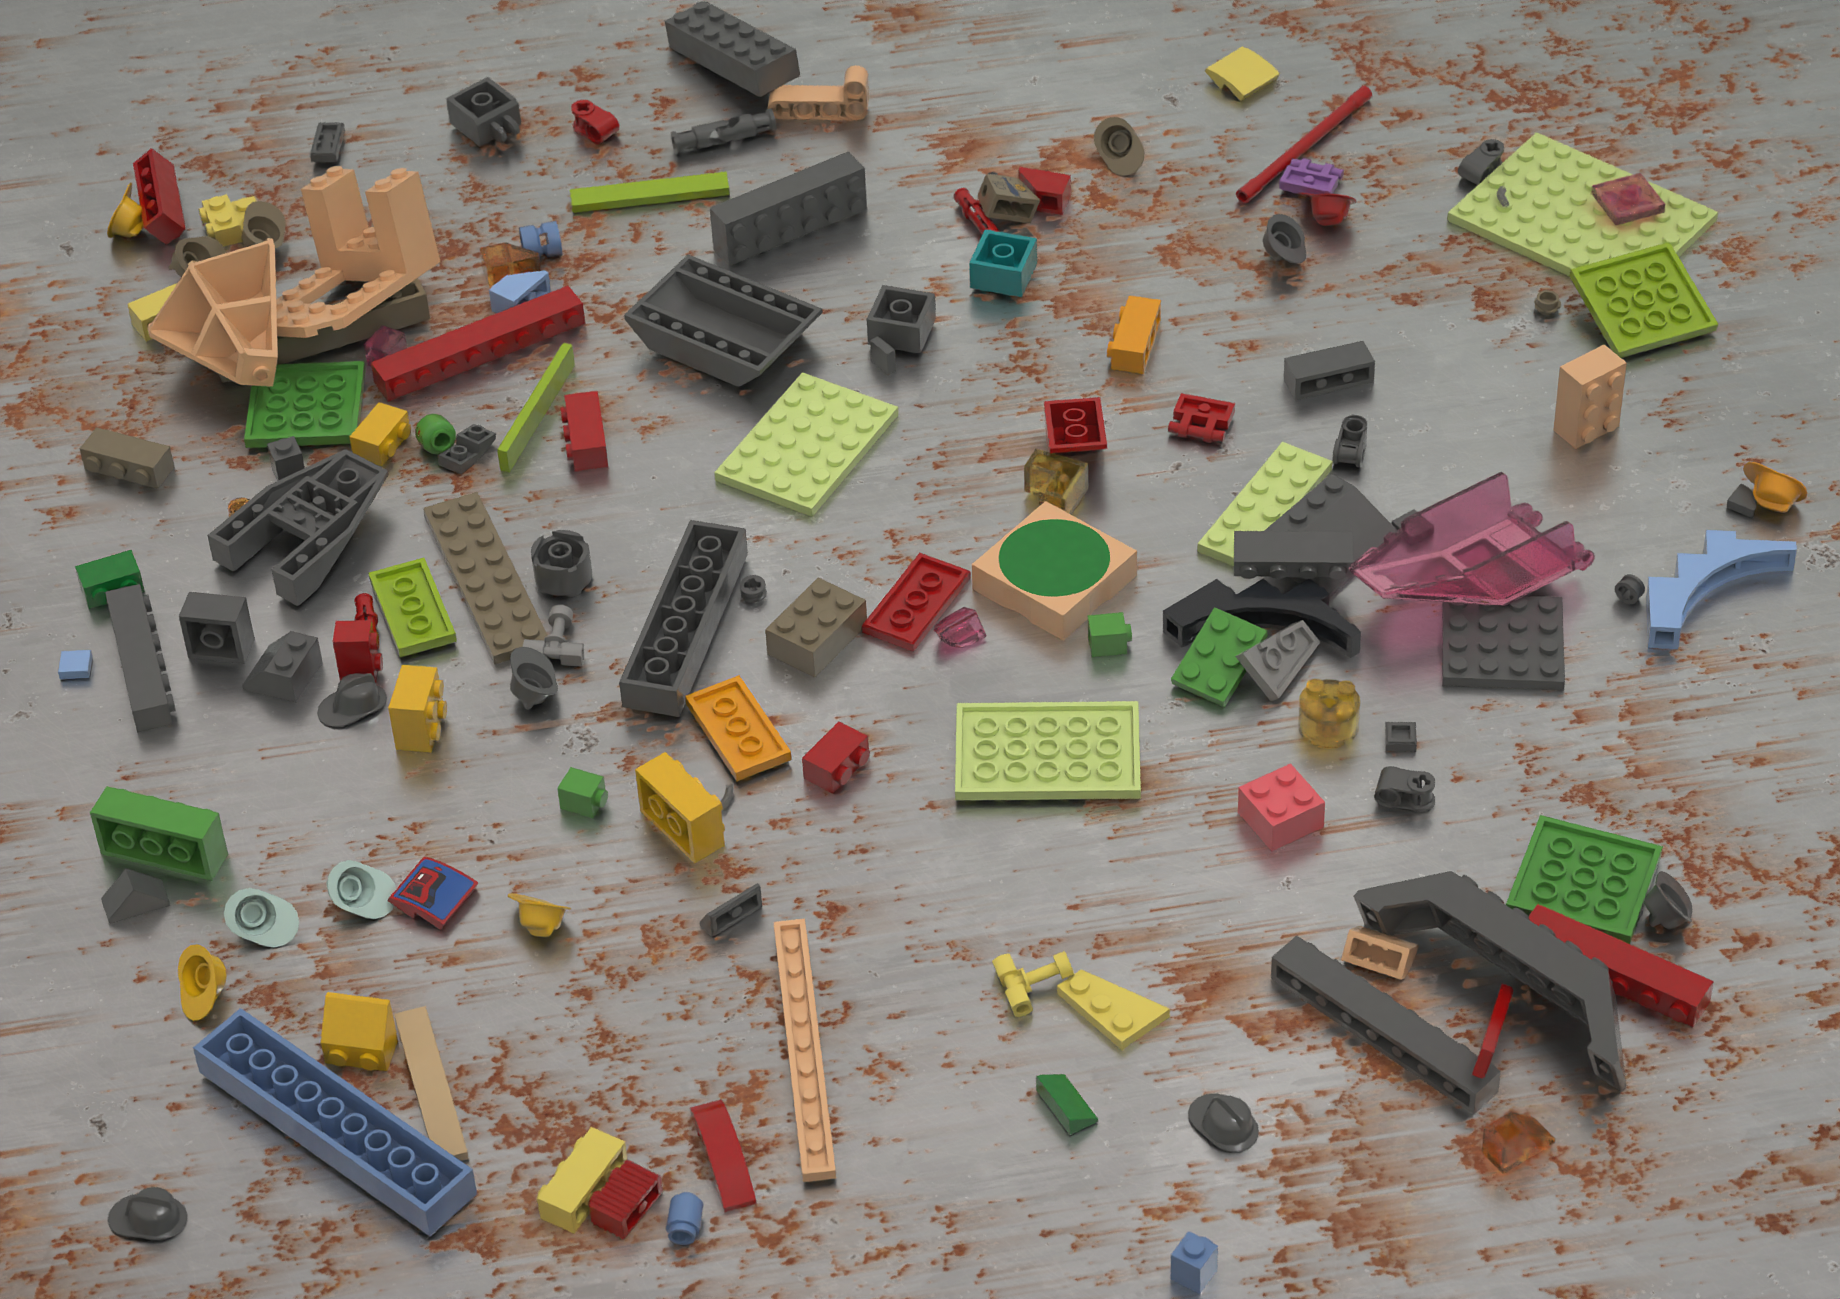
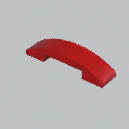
(724, 1155)

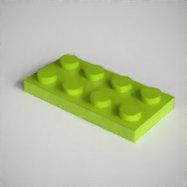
(412, 607)

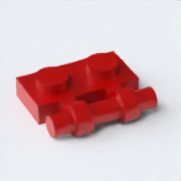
(1201, 411)

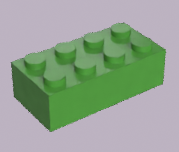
(159, 833)

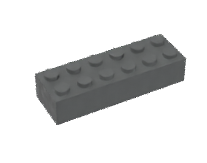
(732, 48)
(788, 208)

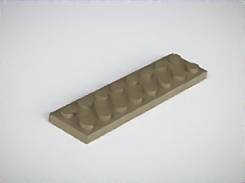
(484, 575)

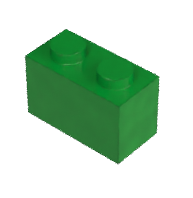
(107, 575)

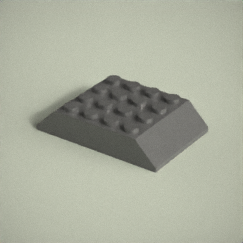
(719, 320)

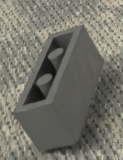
(1329, 370)

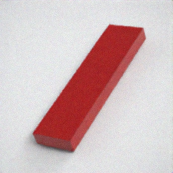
(1493, 1031)

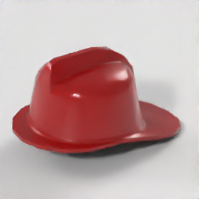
(1330, 208)

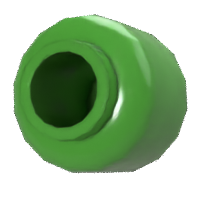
(435, 433)

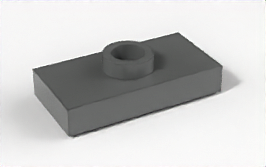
(327, 142)

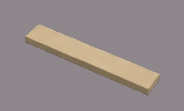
(430, 1081)

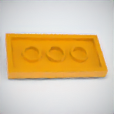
(738, 728)

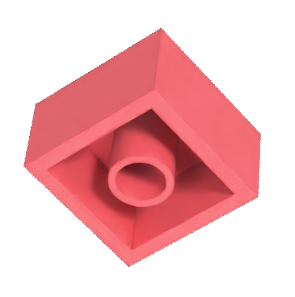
(1281, 807)

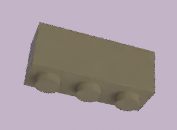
(127, 457)

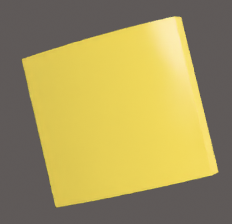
(1242, 73)

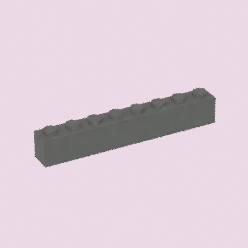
(1384, 1024)

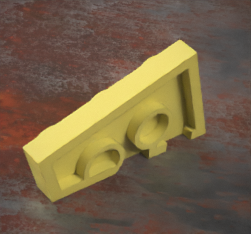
(1112, 1009)

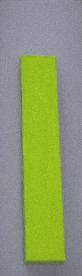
(649, 192)
(536, 407)

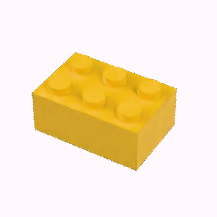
(680, 807)

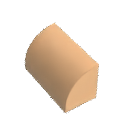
(1379, 952)

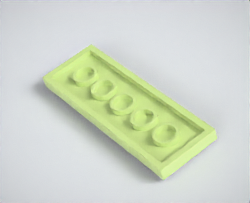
(1269, 494)

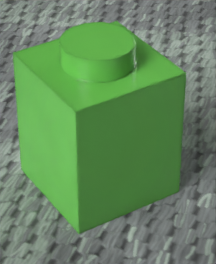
(1108, 634)
(582, 792)

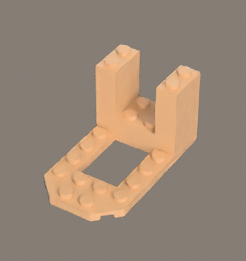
(384, 255)

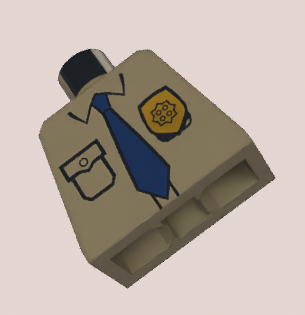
(1007, 198)

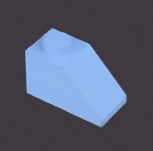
(518, 289)

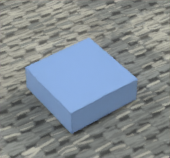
(75, 664)

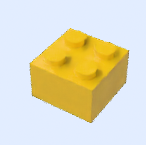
(417, 708)

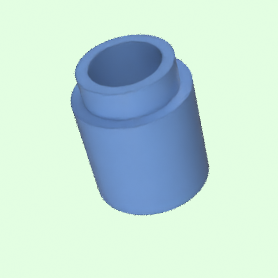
(684, 1218)

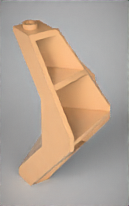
(226, 315)

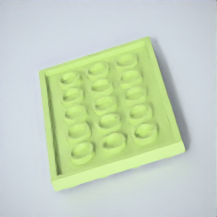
(806, 444)
(1047, 751)

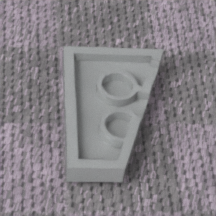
(1279, 658)

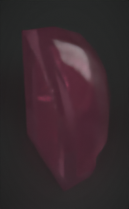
(960, 628)

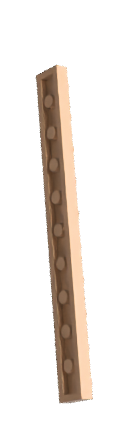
(804, 1051)

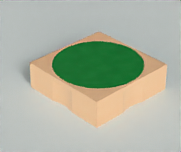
(1054, 570)

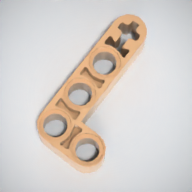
(823, 102)

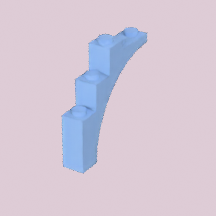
(1696, 575)

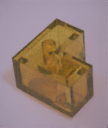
(1056, 479)

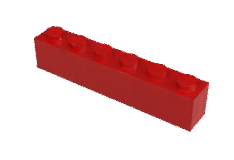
(1635, 972)

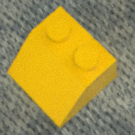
(358, 1032)

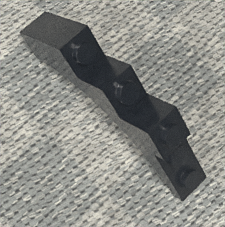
(1265, 608)

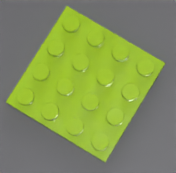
(1643, 300)

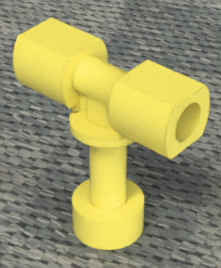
(1019, 982)

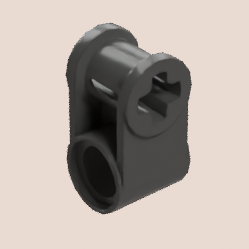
(1481, 161)
(1351, 441)
(1403, 787)

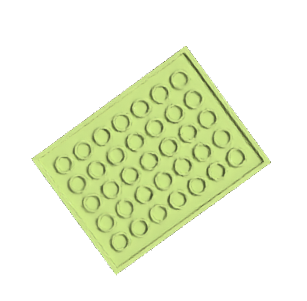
(1558, 218)

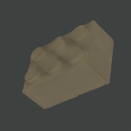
(816, 627)

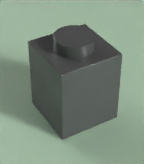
(285, 457)

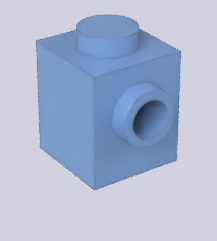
(1194, 1262)

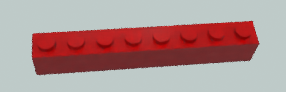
(478, 343)

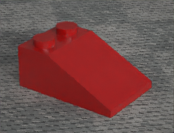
(1074, 425)

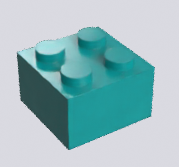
(1003, 263)

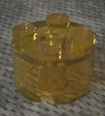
(1329, 712)

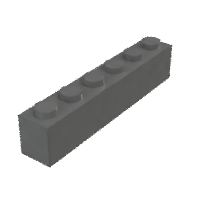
(139, 658)

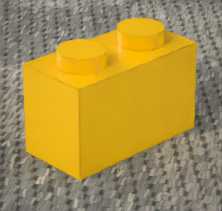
(380, 433)

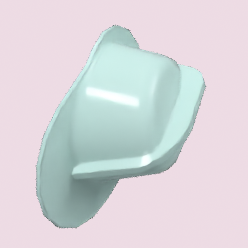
(360, 889)
(261, 917)

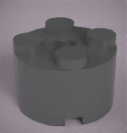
(561, 563)

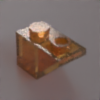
(507, 259)
(1514, 1140)

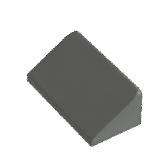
(732, 911)

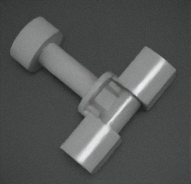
(555, 644)

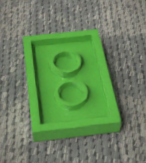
(1211, 664)

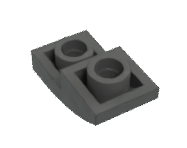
(469, 448)

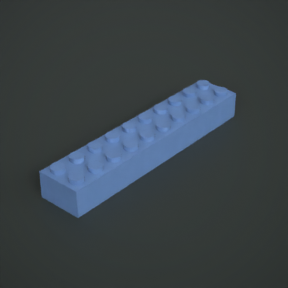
(336, 1121)

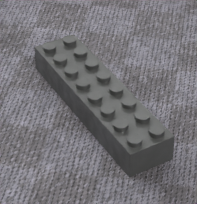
(683, 618)

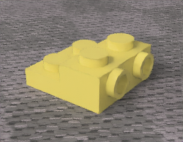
(224, 218)

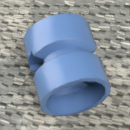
(530, 239)

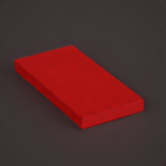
(916, 602)

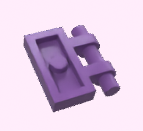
(1310, 177)

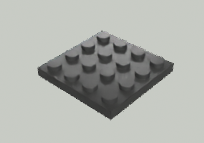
(1504, 644)

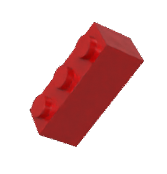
(584, 431)

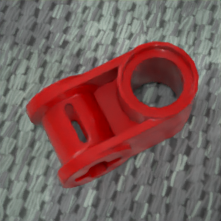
(593, 121)

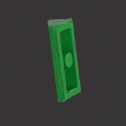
(1065, 1102)

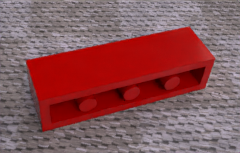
(159, 196)

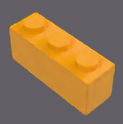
(1134, 334)

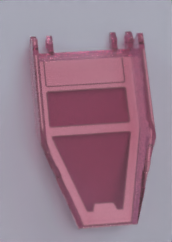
(1472, 551)

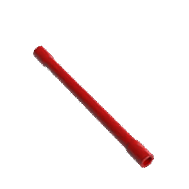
(1255, 185)

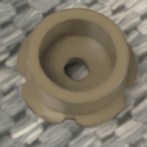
(1547, 302)

